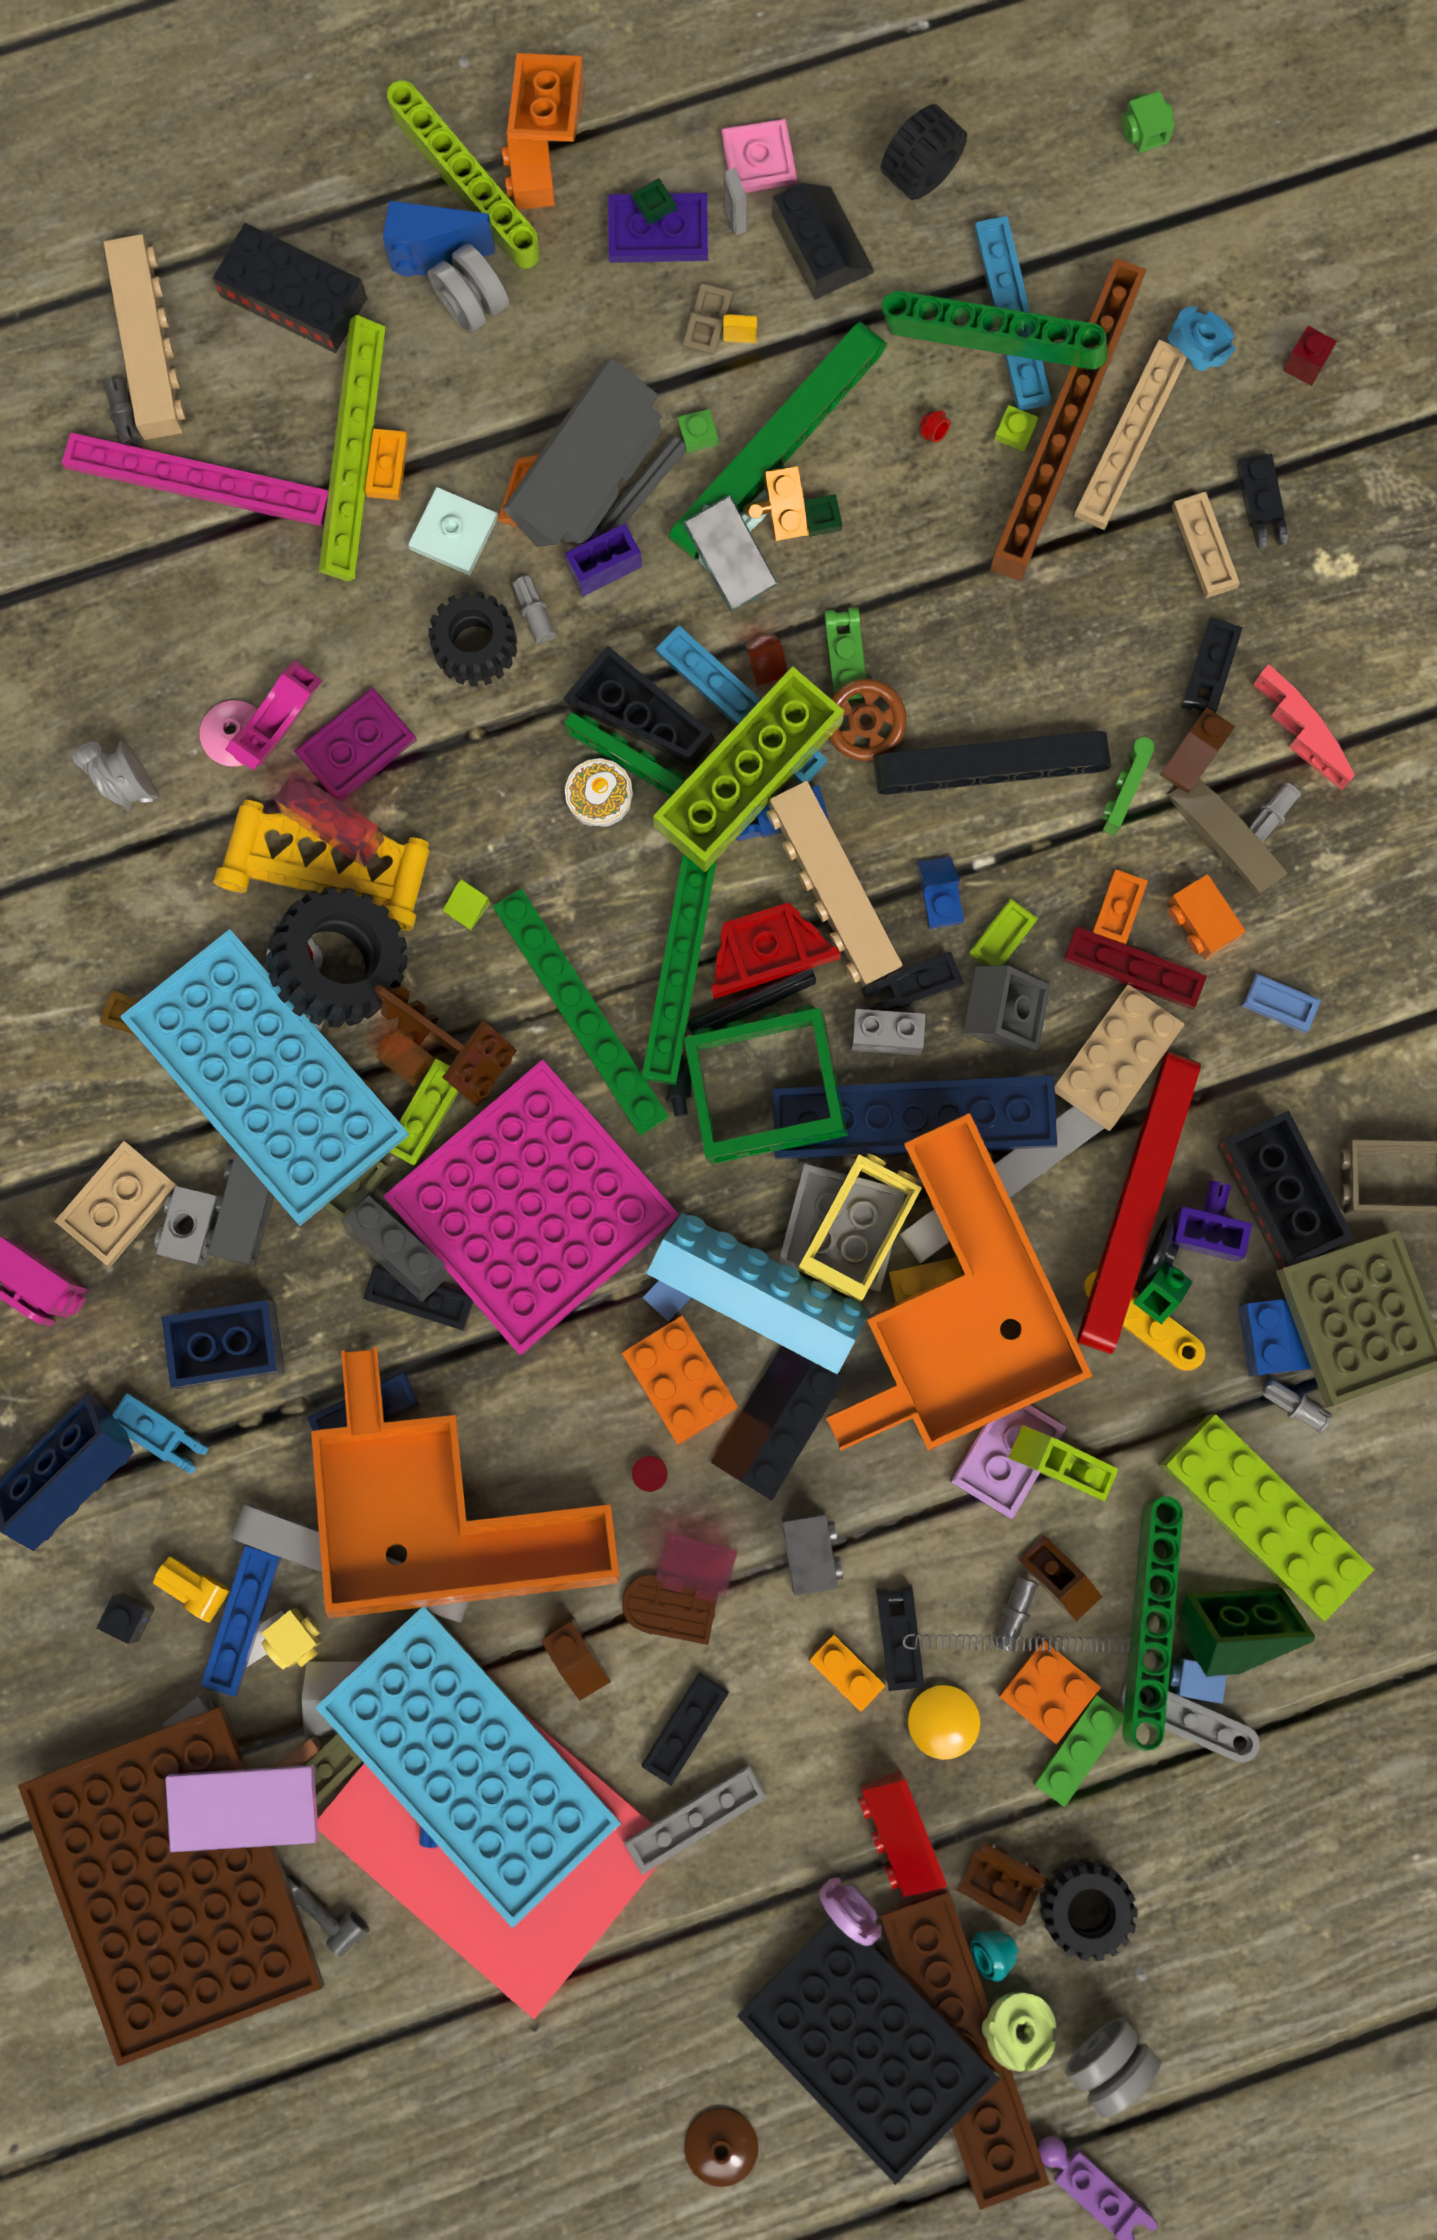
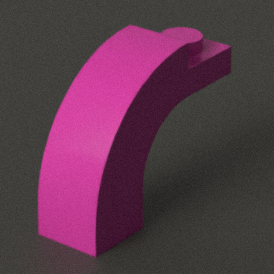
(275, 716)

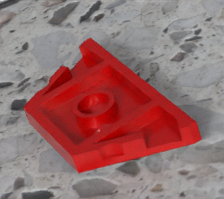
(767, 948)

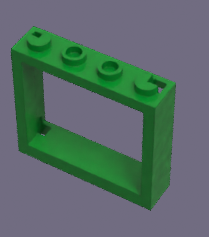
(775, 1139)

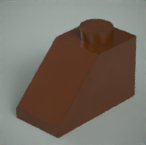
(1197, 750)
(1060, 1578)
(575, 1660)

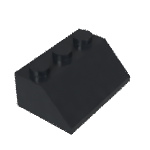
(819, 238)

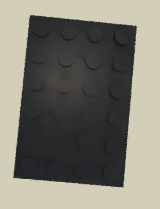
(869, 2048)

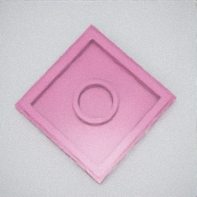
(760, 155)

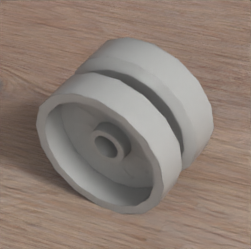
(468, 288)
(1113, 2067)

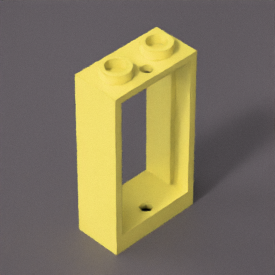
(874, 1167)

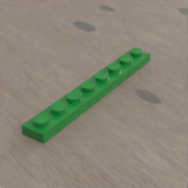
(678, 973)
(581, 1012)

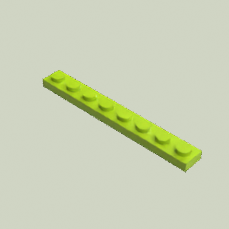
(352, 449)

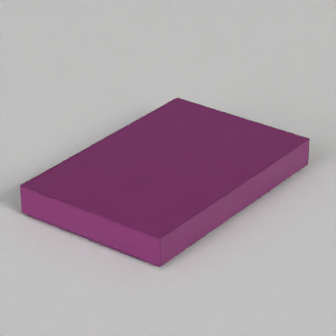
(355, 745)

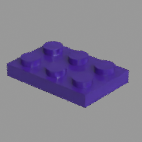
(671, 239)

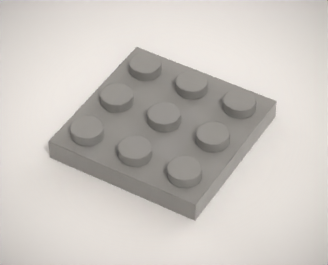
(855, 1231)

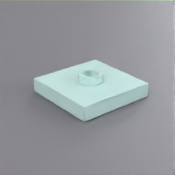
(453, 531)

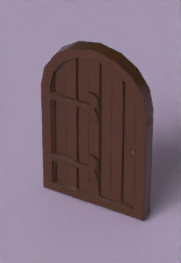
(668, 1612)

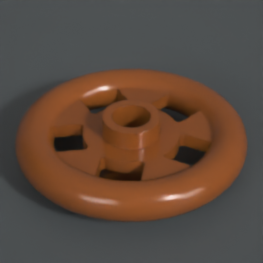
(894, 715)

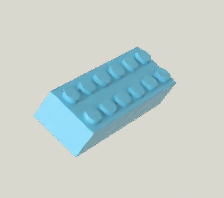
(758, 1292)

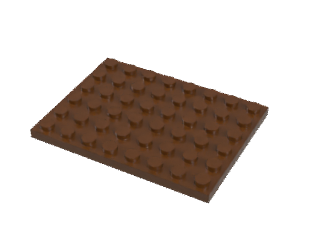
(161, 1933)

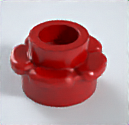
(935, 426)

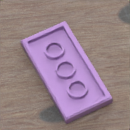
(242, 1808)

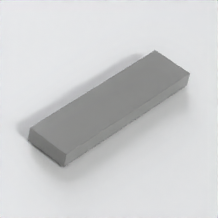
(695, 1819)

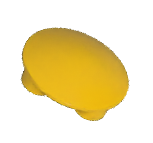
(944, 1722)

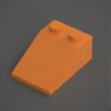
(546, 97)

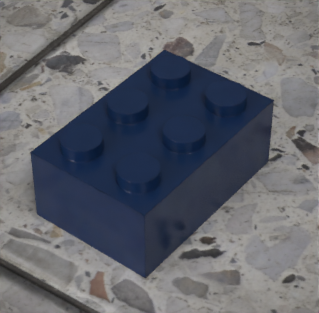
(222, 1344)

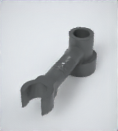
(344, 1933)

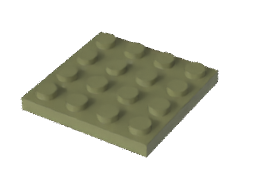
(1361, 1317)

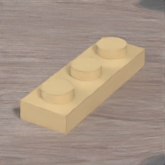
(1205, 544)

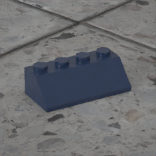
(61, 1472)

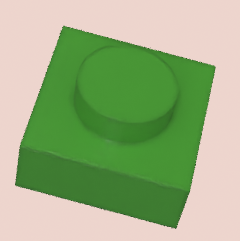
(698, 430)

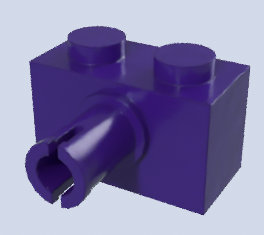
(603, 559)
(1210, 1229)

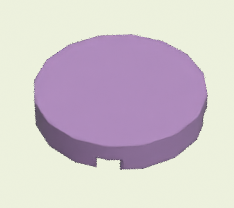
(850, 1911)

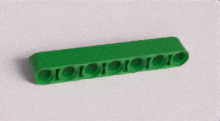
(1005, 340)
(1141, 1636)

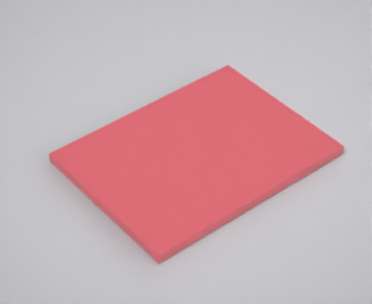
(540, 1949)

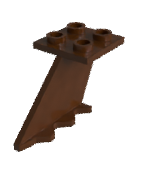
(476, 1063)

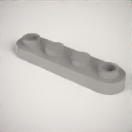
(1204, 1726)

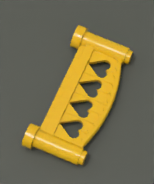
(251, 859)

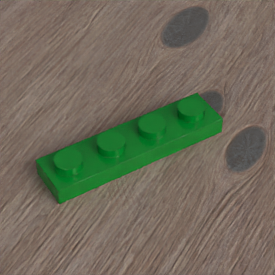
(615, 749)

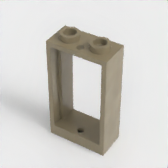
(1350, 1189)

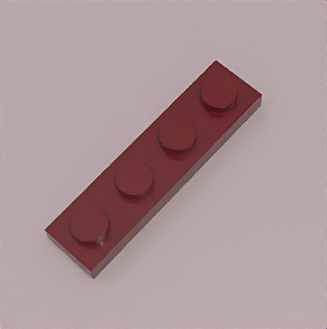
(1135, 968)

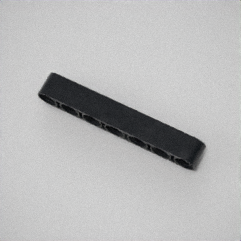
(992, 762)

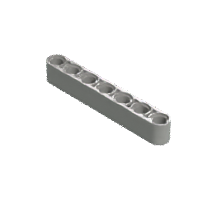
(1015, 1172)
(302, 1545)

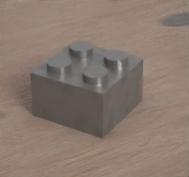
(811, 1555)

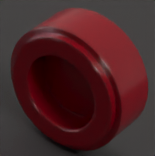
(649, 1473)

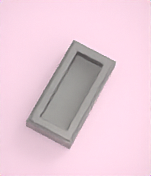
(735, 201)

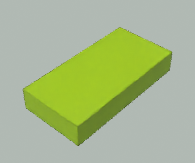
(1003, 935)

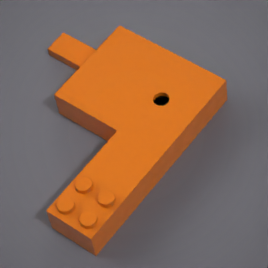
(947, 1339)
(406, 1489)

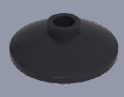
(1162, 1249)

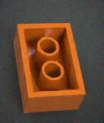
(680, 1380)

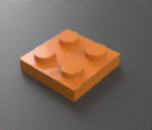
(1049, 1692)

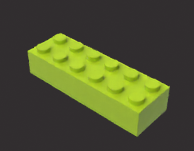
(748, 769)
(1266, 1518)

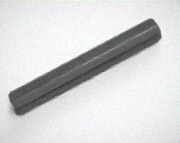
(643, 485)

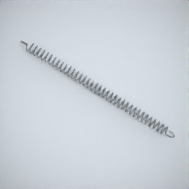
(1023, 1644)

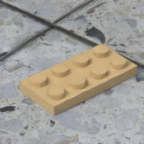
(1118, 1057)

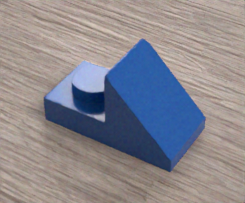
(940, 892)

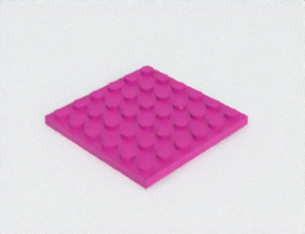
(531, 1207)

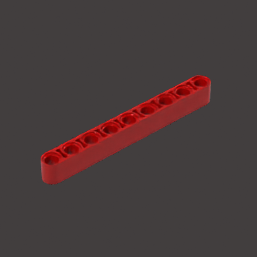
(1138, 1203)

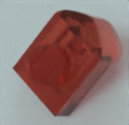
(766, 657)

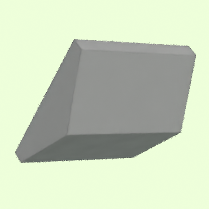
(319, 1682)

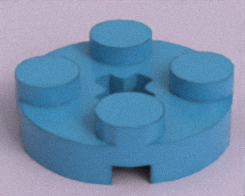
(1189, 333)

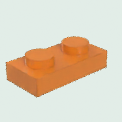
(1120, 906)

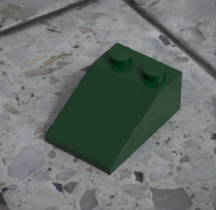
(1241, 1629)

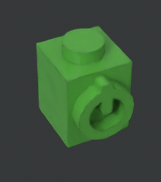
(1148, 122)

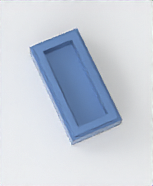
(1281, 1003)

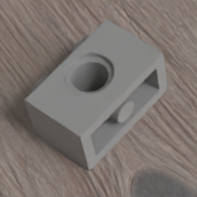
(888, 1032)
(192, 1246)

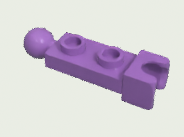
(1095, 2190)

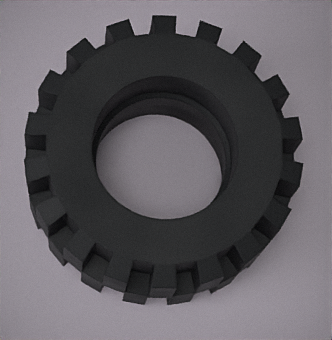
(923, 152)
(468, 613)
(1114, 1927)

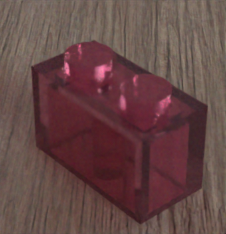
(696, 1567)

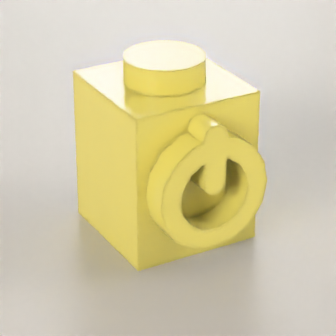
(291, 1639)

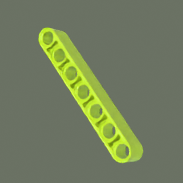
(460, 160)

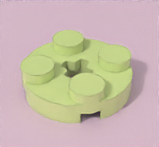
(1001, 2031)

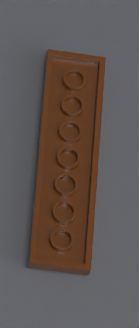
(995, 2131)

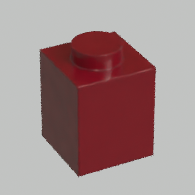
(1309, 355)

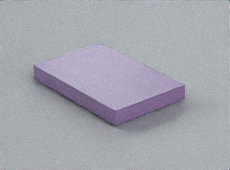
(990, 1473)

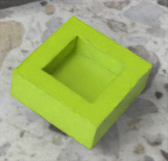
(1016, 428)

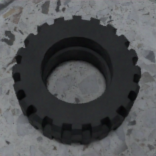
(361, 923)

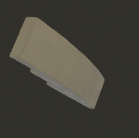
(1229, 836)

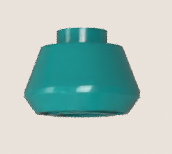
(994, 1954)

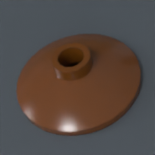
(718, 2128)

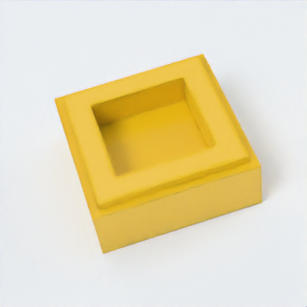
(740, 328)

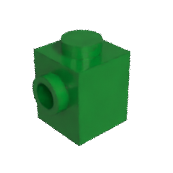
(1163, 1292)

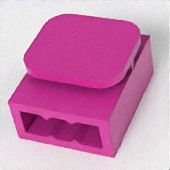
(36, 1285)

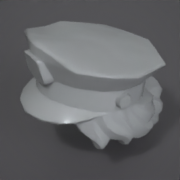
(116, 775)

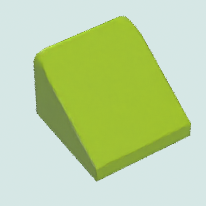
(466, 905)

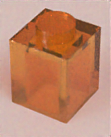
(404, 1057)

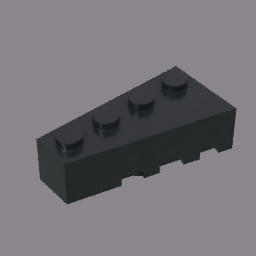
(634, 705)

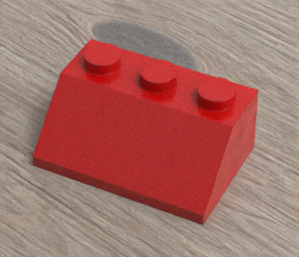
(901, 1835)

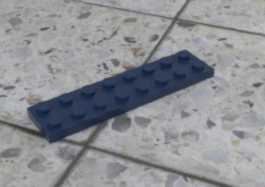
(886, 1115)

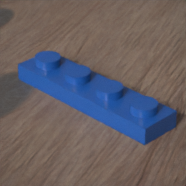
(240, 1621)

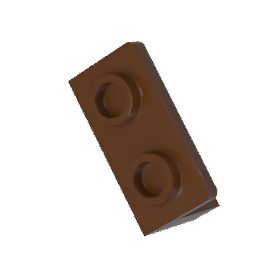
(1001, 1883)

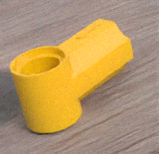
(198, 1592)

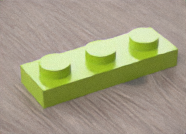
(425, 1113)

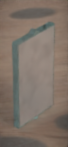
(729, 553)

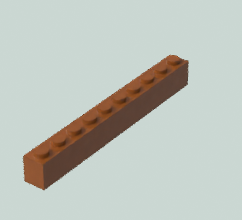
(1065, 427)

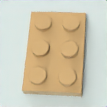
(116, 1204)

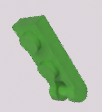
(845, 650)
(1127, 784)

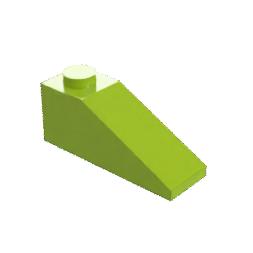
(1063, 1463)

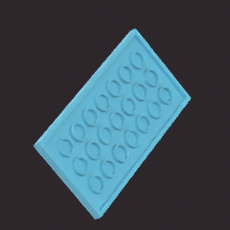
(264, 1077)
(468, 1766)

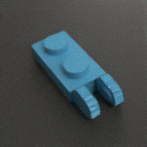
(156, 1432)

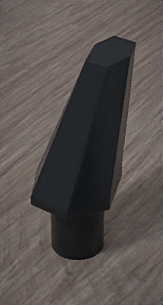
(680, 1092)

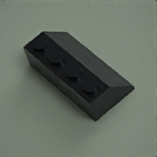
(777, 1422)

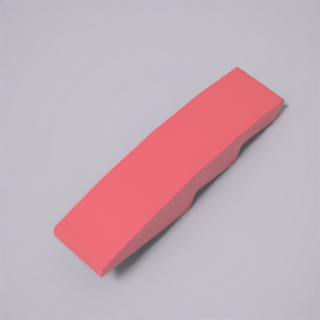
(1313, 738)

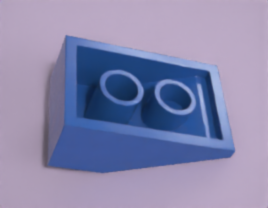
(425, 235)
(1271, 1339)

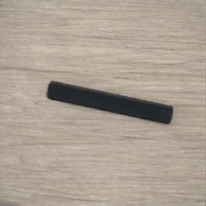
(753, 1001)

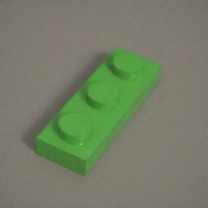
(1079, 1750)

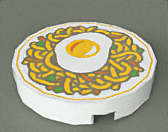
(598, 792)

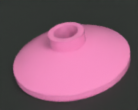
(213, 728)

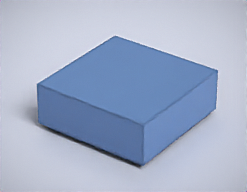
(666, 1300)

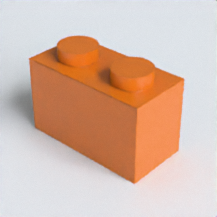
(530, 173)
(1205, 917)

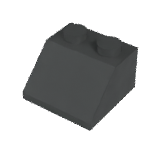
(1006, 1007)

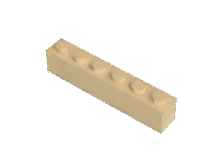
(144, 338)
(834, 884)

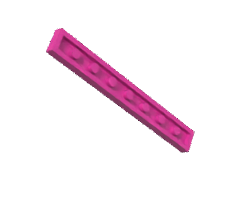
(196, 479)

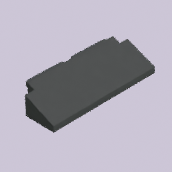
(586, 458)

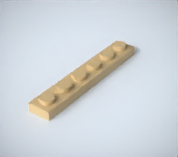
(1131, 435)

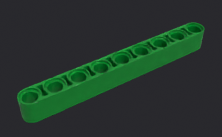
(789, 426)

